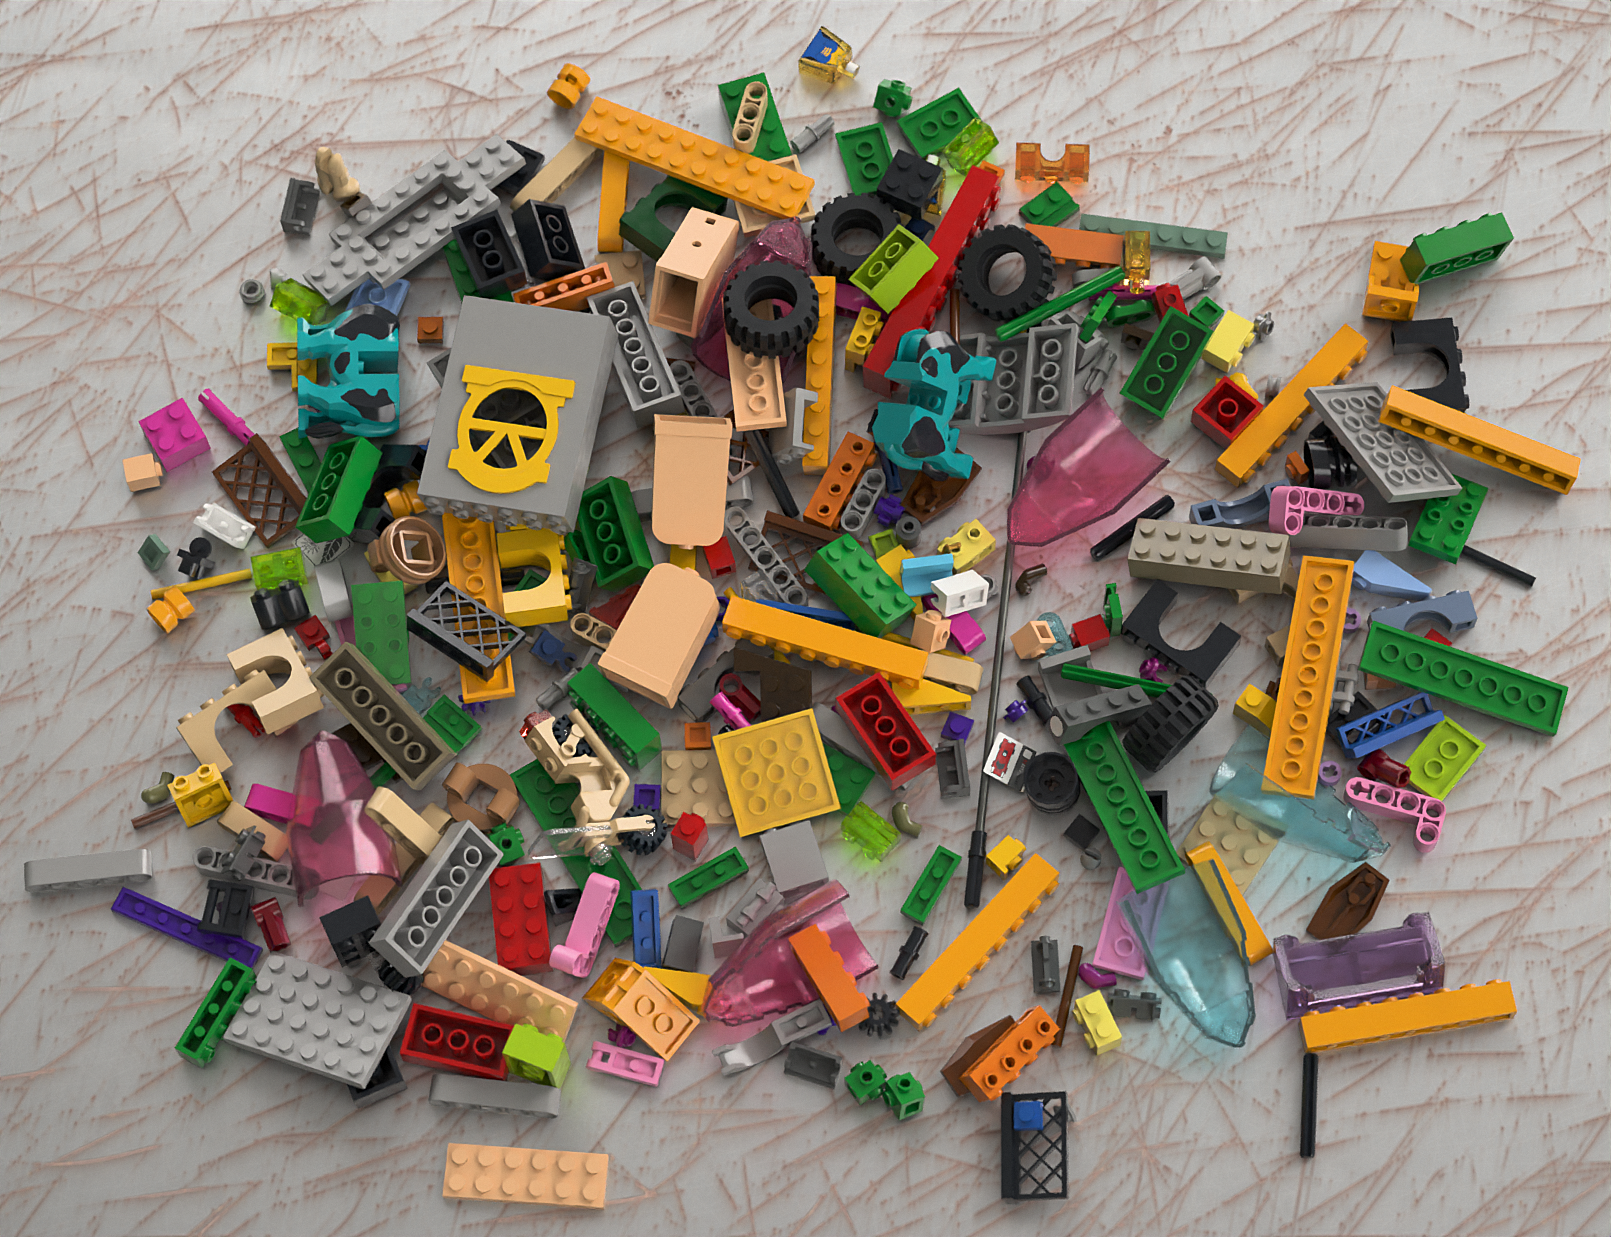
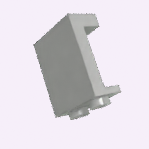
(786, 442)
(1062, 690)
(794, 858)

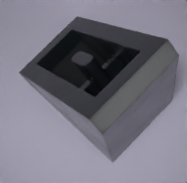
(562, 904)

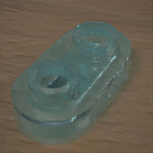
(1059, 633)

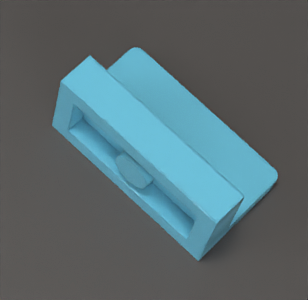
(920, 572)

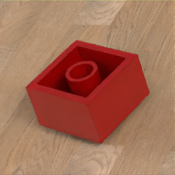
(1225, 412)

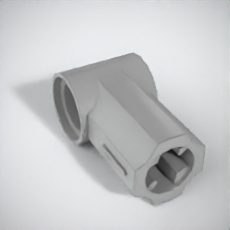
(1200, 275)

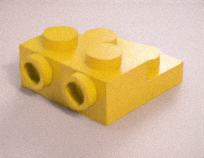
(862, 337)
(200, 794)

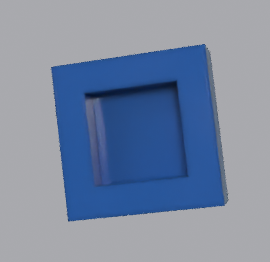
(1028, 1116)

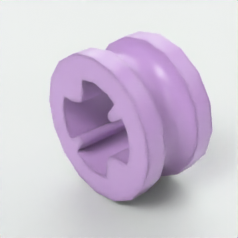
(1349, 628)
(1332, 780)

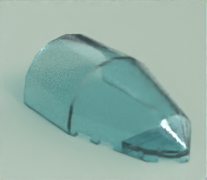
(1315, 825)
(1195, 950)

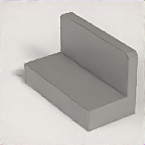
(723, 945)

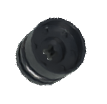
(1328, 463)
(1049, 769)

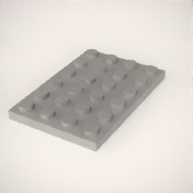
(1392, 459)
(317, 1019)

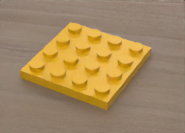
(776, 772)

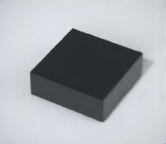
(1081, 832)

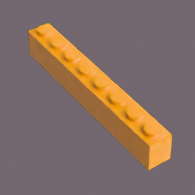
(820, 379)
(1290, 406)
(1479, 440)
(824, 642)
(977, 942)
(1407, 1017)

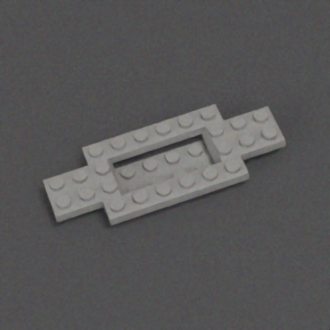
(422, 231)

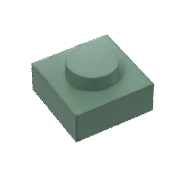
(153, 552)

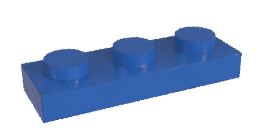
(646, 928)

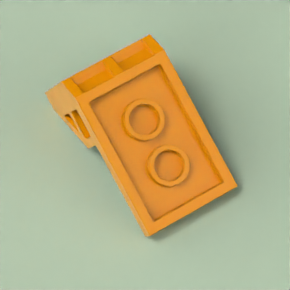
(1388, 288)
(643, 1004)

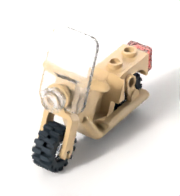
(567, 758)

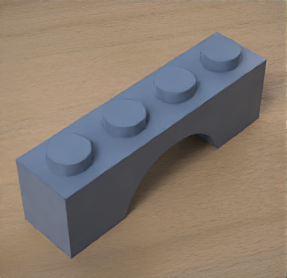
(1238, 512)
(1452, 611)

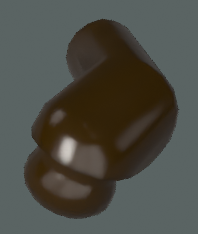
(1027, 576)

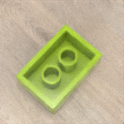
(893, 268)
(536, 1056)

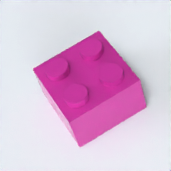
(174, 434)

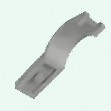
(584, 653)
(773, 1038)

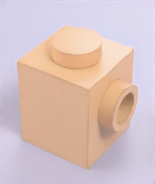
(142, 472)
(930, 631)
(1033, 640)

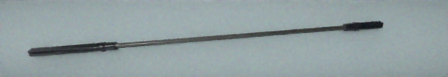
(978, 837)

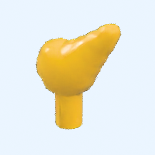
(1242, 381)

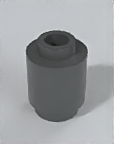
(908, 532)

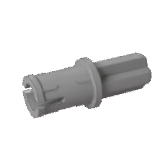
(812, 133)
(1099, 372)
(556, 691)

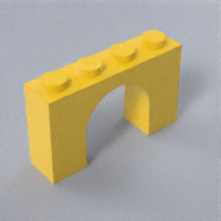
(548, 601)

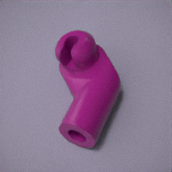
(1094, 978)

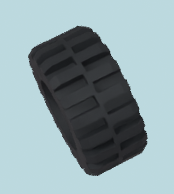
(844, 215)
(982, 256)
(764, 283)
(1170, 723)

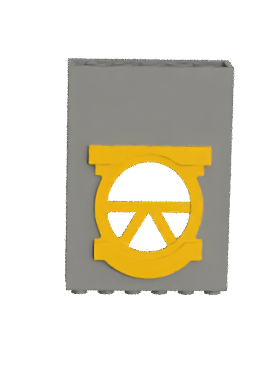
(528, 348)

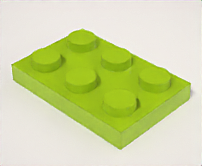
(1443, 759)

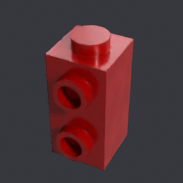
(1165, 297)
(689, 835)

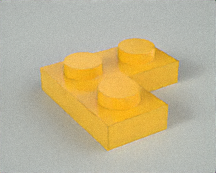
(286, 357)

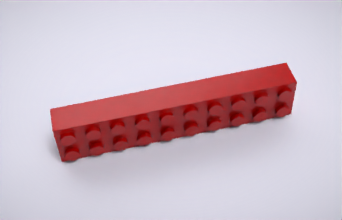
(918, 308)

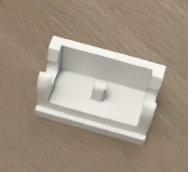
(225, 525)
(959, 593)

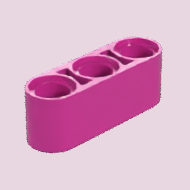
(850, 301)
(963, 629)
(269, 803)

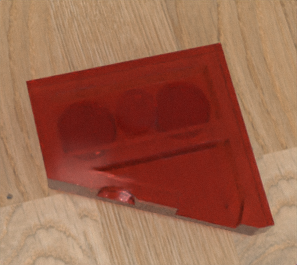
(615, 610)

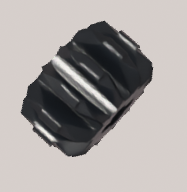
(396, 981)
(888, 1016)

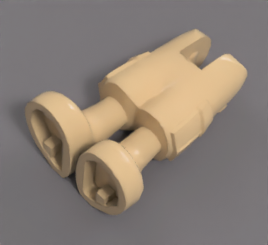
(334, 175)

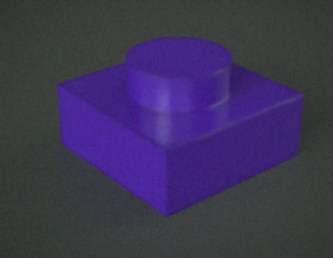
(957, 727)
(647, 795)

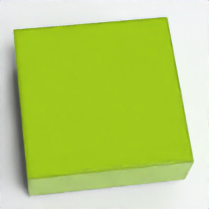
(883, 542)

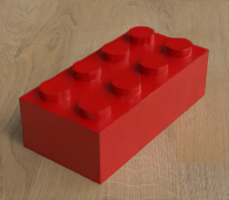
(885, 731)
(520, 919)
(456, 1043)

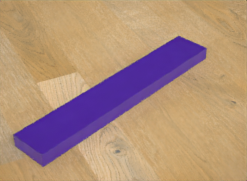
(183, 928)

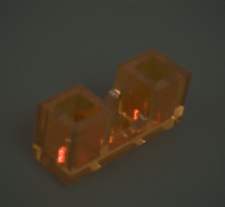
(1071, 168)

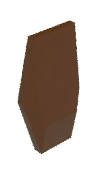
(930, 497)
(1349, 904)
(970, 1051)

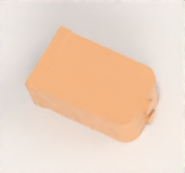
(690, 270)
(689, 479)
(662, 634)

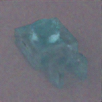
(420, 697)

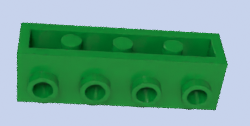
(216, 1013)

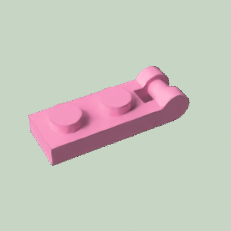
(626, 1064)

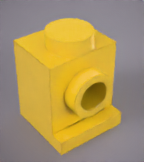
(1005, 856)

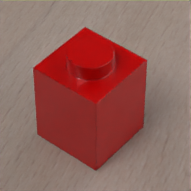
(719, 558)
(1090, 632)

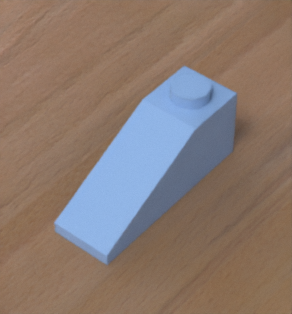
(1385, 578)

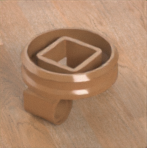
(390, 553)
(462, 783)

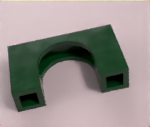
(644, 229)

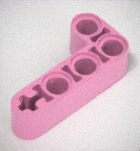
(1291, 502)
(1393, 808)
(587, 927)

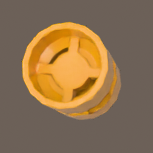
(567, 87)
(405, 500)
(168, 611)

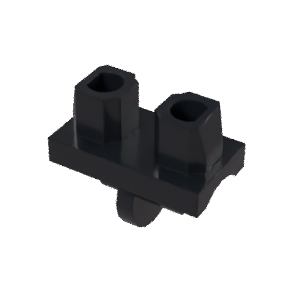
(195, 561)

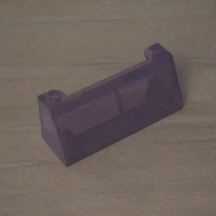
(1359, 967)

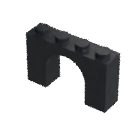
(1439, 340)
(395, 465)
(1143, 630)

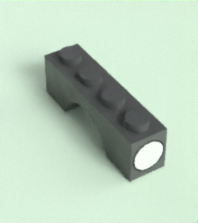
(696, 698)
(1076, 718)

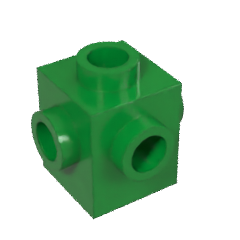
(893, 98)
(513, 849)
(857, 1083)
(904, 1095)

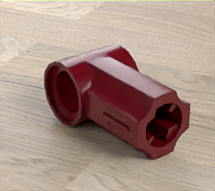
(742, 697)
(1380, 766)
(269, 918)

